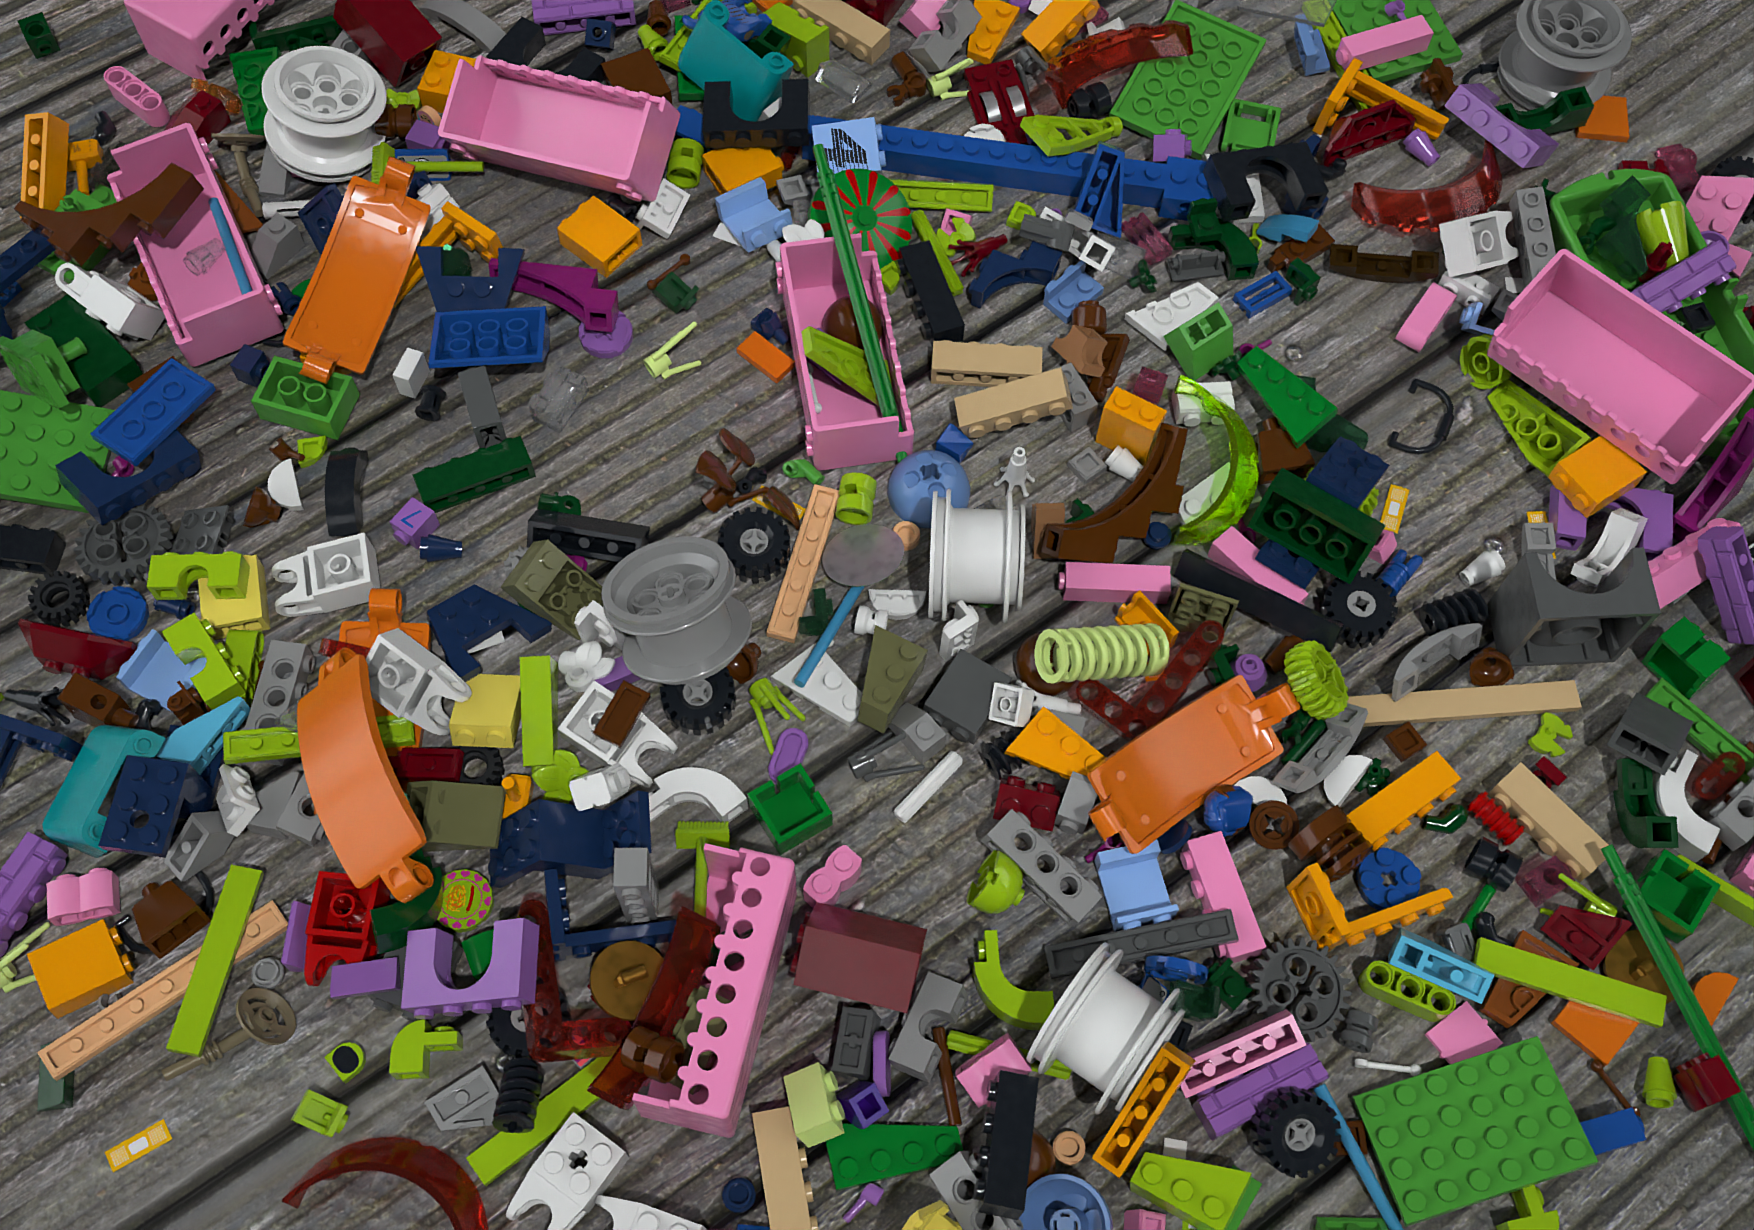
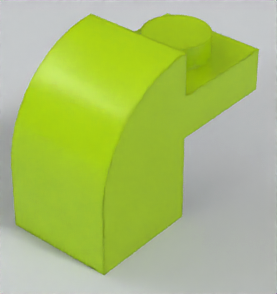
(413, 1046)
(1531, 1213)

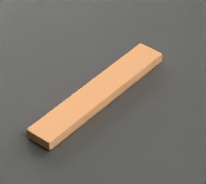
(803, 564)

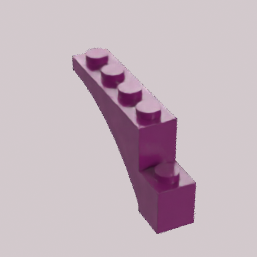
(569, 288)
(1720, 483)

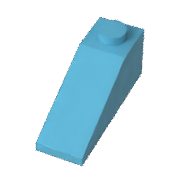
(203, 737)
(1439, 966)

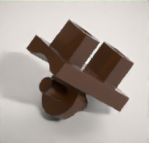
(1438, 83)

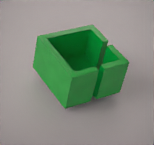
(1685, 658)
(790, 815)
(1673, 903)

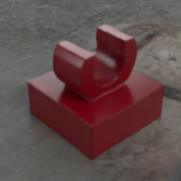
(1550, 772)

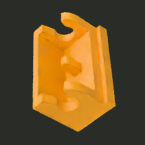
(1143, 611)

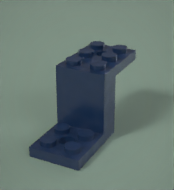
(1347, 475)
(162, 791)
(571, 840)

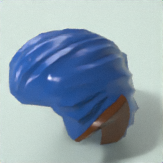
(1227, 809)

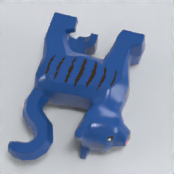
(740, 22)

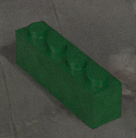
(474, 474)

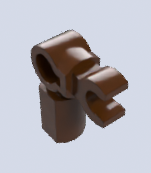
(914, 81)

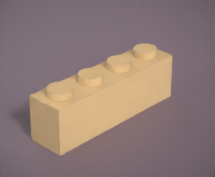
(847, 27)
(983, 363)
(1013, 403)
(1549, 821)
(782, 1171)

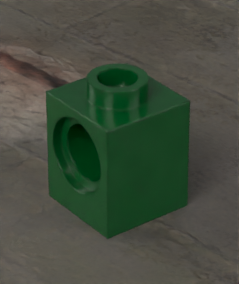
(39, 35)

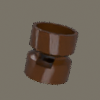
(396, 120)
(652, 1054)

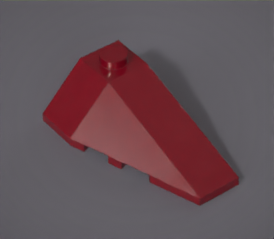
(204, 114)

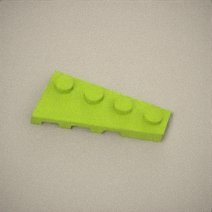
(841, 360)

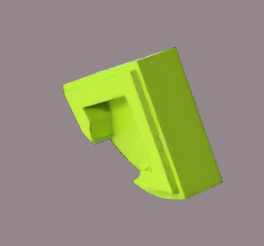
(890, 278)
(312, 449)

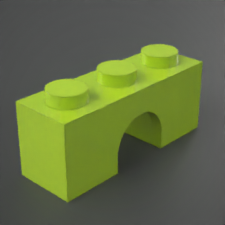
(174, 573)
(193, 640)

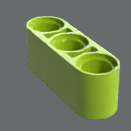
(246, 652)
(1391, 993)

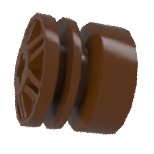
(1330, 845)

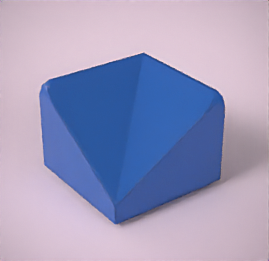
(954, 443)

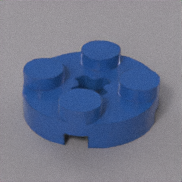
(1387, 862)

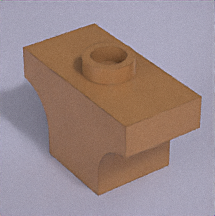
(1083, 349)
(1041, 515)

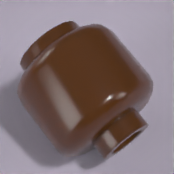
(1090, 315)

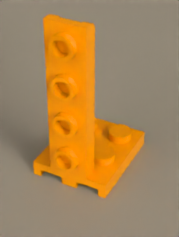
(1374, 93)
(454, 225)
(1326, 917)

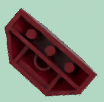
(1367, 131)
(75, 651)

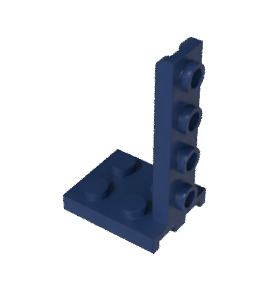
(322, 210)
(17, 262)
(15, 732)
(584, 943)

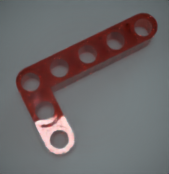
(1159, 691)
(547, 996)

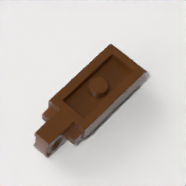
(1289, 251)
(1111, 359)

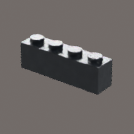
(930, 293)
(587, 535)
(30, 549)
(1007, 1146)

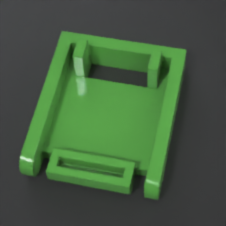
(1249, 133)

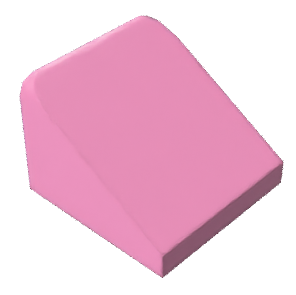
(947, 223)
(1383, 547)
(1144, 1220)

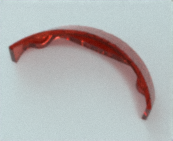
(1113, 50)
(1434, 205)
(666, 1003)
(412, 1161)

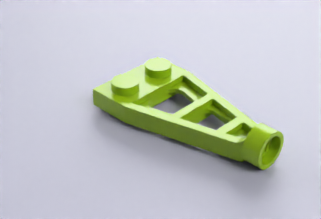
(1052, 142)

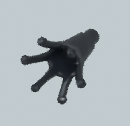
(38, 701)

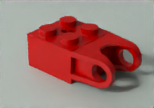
(338, 934)

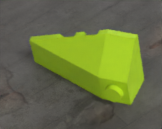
(1536, 429)

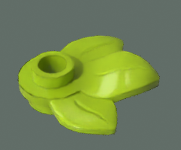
(557, 777)

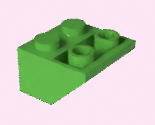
(1202, 341)

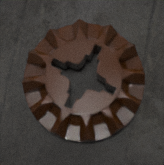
(1259, 823)

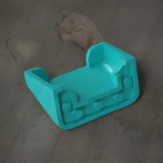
(717, 55)
(74, 811)

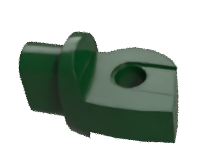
(558, 503)

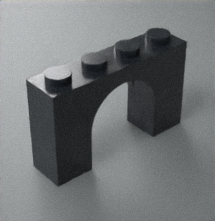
(528, 39)
(785, 128)
(1288, 163)

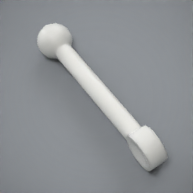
(818, 407)
(1414, 1069)

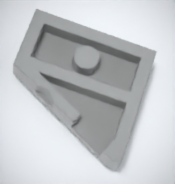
(465, 1103)

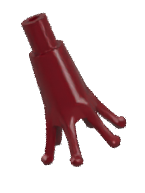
(977, 250)

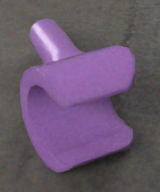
(1396, 8)
(871, 1194)

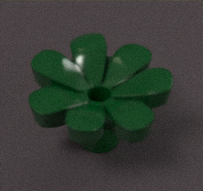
(1144, 277)
(1228, 366)
(1374, 778)

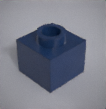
(606, 40)
(250, 365)

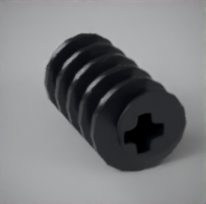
(1453, 611)
(995, 757)
(518, 1096)

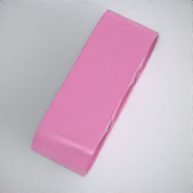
(136, 96)
(1426, 317)

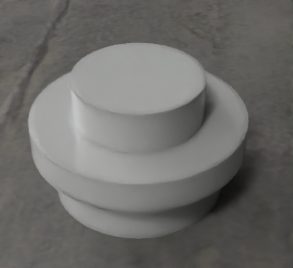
(267, 973)

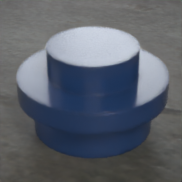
(1158, 536)
(739, 1195)

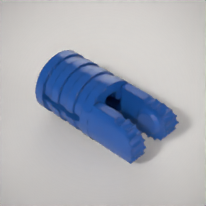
(1397, 574)

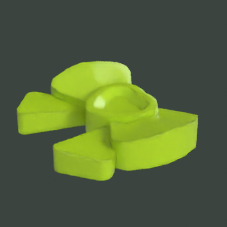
(403, 98)
(964, 232)
(1550, 727)

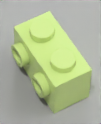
(814, 1104)

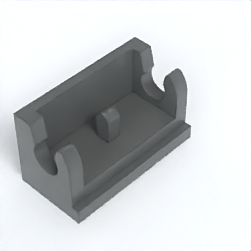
(855, 1043)

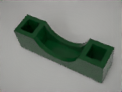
(1564, 112)

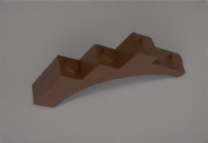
(151, 209)
(1129, 515)

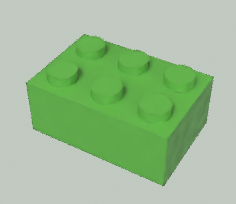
(304, 402)

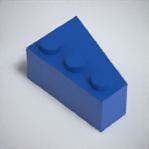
(1103, 189)

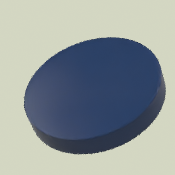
(1175, 837)

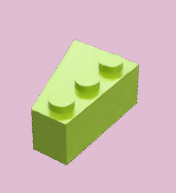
(808, 41)
(1190, 1189)

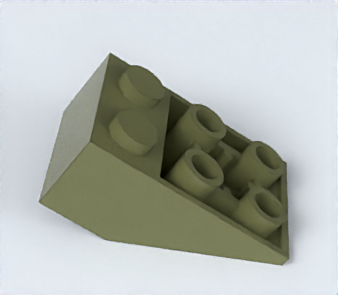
(552, 586)
(1194, 606)
(457, 814)

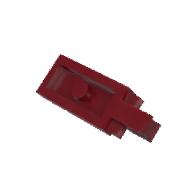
(427, 764)

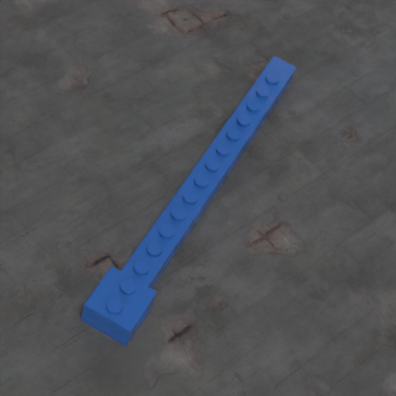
(1026, 167)

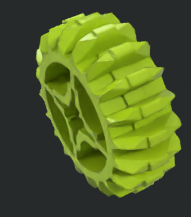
(1316, 680)

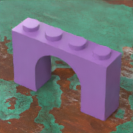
(1476, 108)
(1652, 504)
(506, 983)

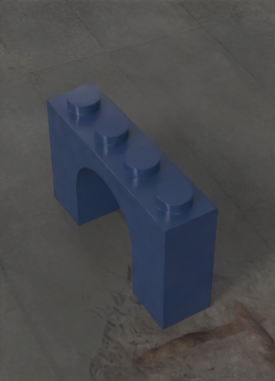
(111, 496)

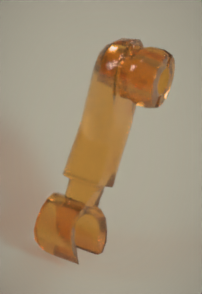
(225, 94)

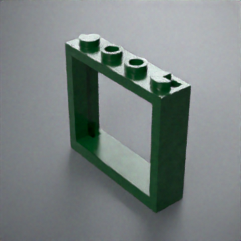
(319, 29)

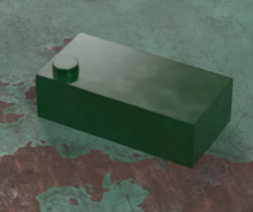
(105, 366)
(1316, 525)

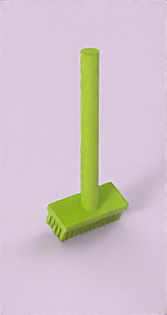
(383, 151)
(695, 836)

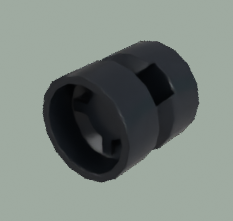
(1090, 102)
(1495, 865)

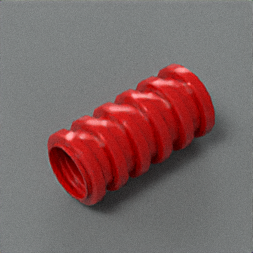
(1495, 818)

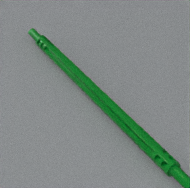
(856, 289)
(1677, 983)

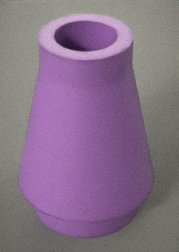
(1421, 147)

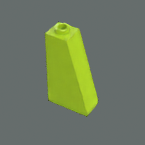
(539, 710)

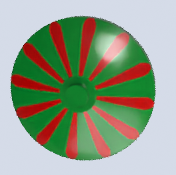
(871, 208)

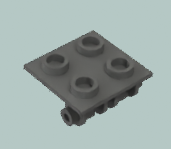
(204, 531)

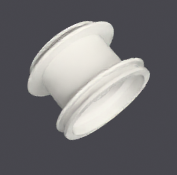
(323, 113)
(976, 555)
(1106, 1029)

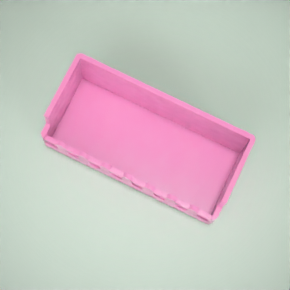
(180, 28)
(560, 127)
(203, 310)
(1620, 365)
(850, 425)
(742, 893)

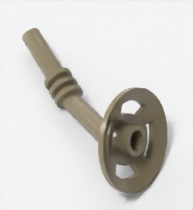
(247, 183)
(257, 1025)

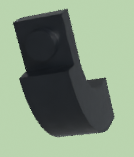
(343, 491)

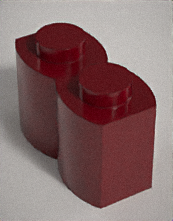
(1705, 1081)

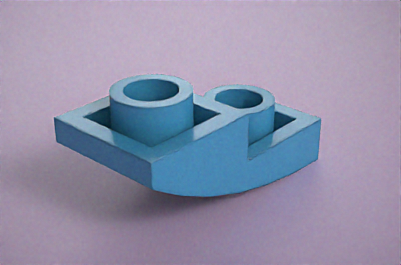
(1295, 226)

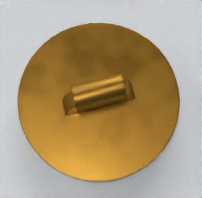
(1634, 964)
(624, 978)

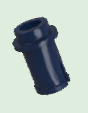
(288, 301)
(179, 608)

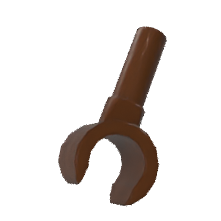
(284, 451)

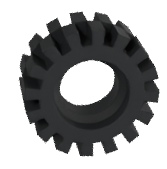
(49, 588)
(494, 765)

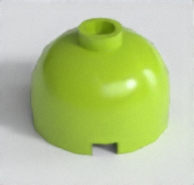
(1480, 366)
(997, 885)

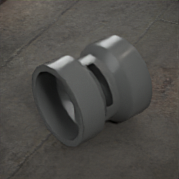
(1359, 1031)

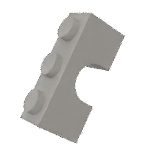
(958, 22)
(935, 1000)

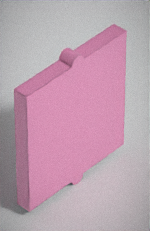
(1463, 1035)

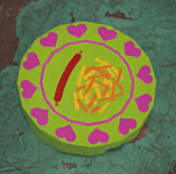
(466, 901)

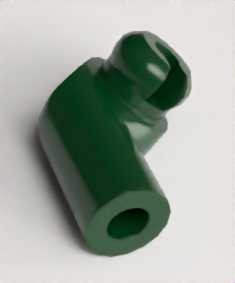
(1449, 823)

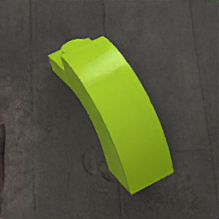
(1007, 1002)

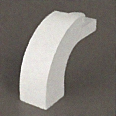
(1085, 244)
(1617, 539)
(697, 786)
(1694, 833)

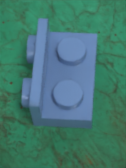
(1310, 49)
(1069, 290)

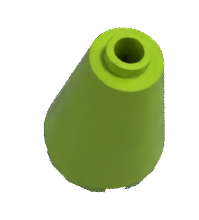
(1664, 226)

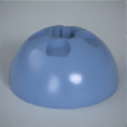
(913, 494)
(1061, 1195)

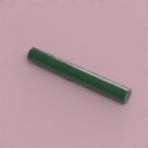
(1306, 740)

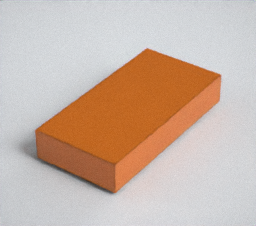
(765, 357)

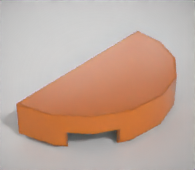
(1713, 992)

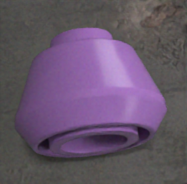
(1251, 669)

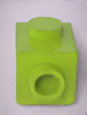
(320, 1114)

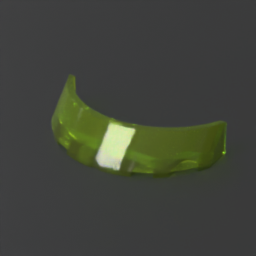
(1242, 477)

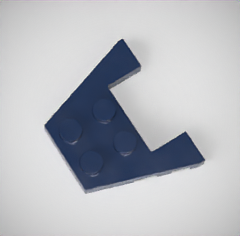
(469, 292)
(474, 617)

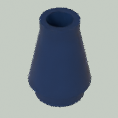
(438, 548)

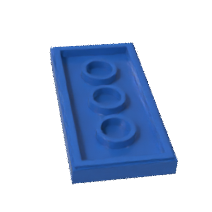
(153, 412)

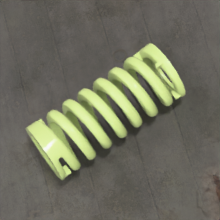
(1101, 658)

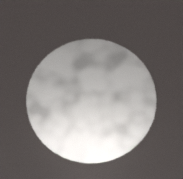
(863, 555)

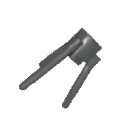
(1030, 62)
(863, 761)

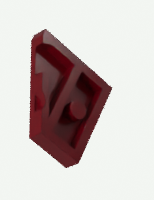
(1585, 933)

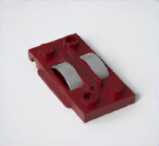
(999, 98)

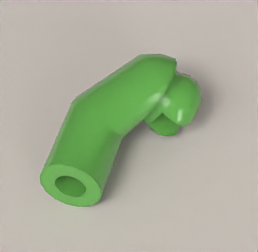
(802, 469)

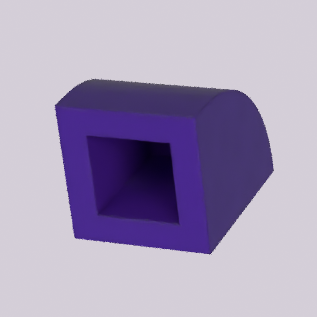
(862, 1104)

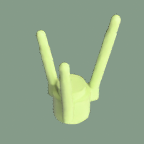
(941, 81)
(658, 362)
(8, 970)

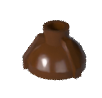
(261, 509)
(745, 663)
(1490, 671)

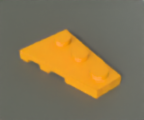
(991, 30)
(1054, 746)

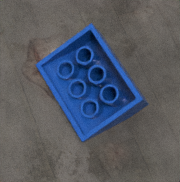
(489, 337)

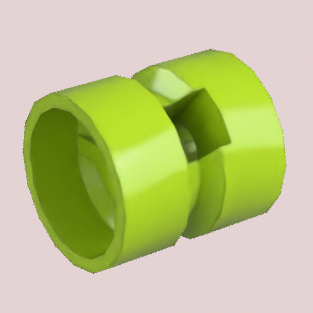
(685, 163)
(856, 498)

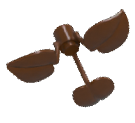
(724, 489)

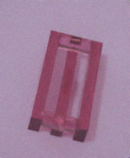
(1150, 236)

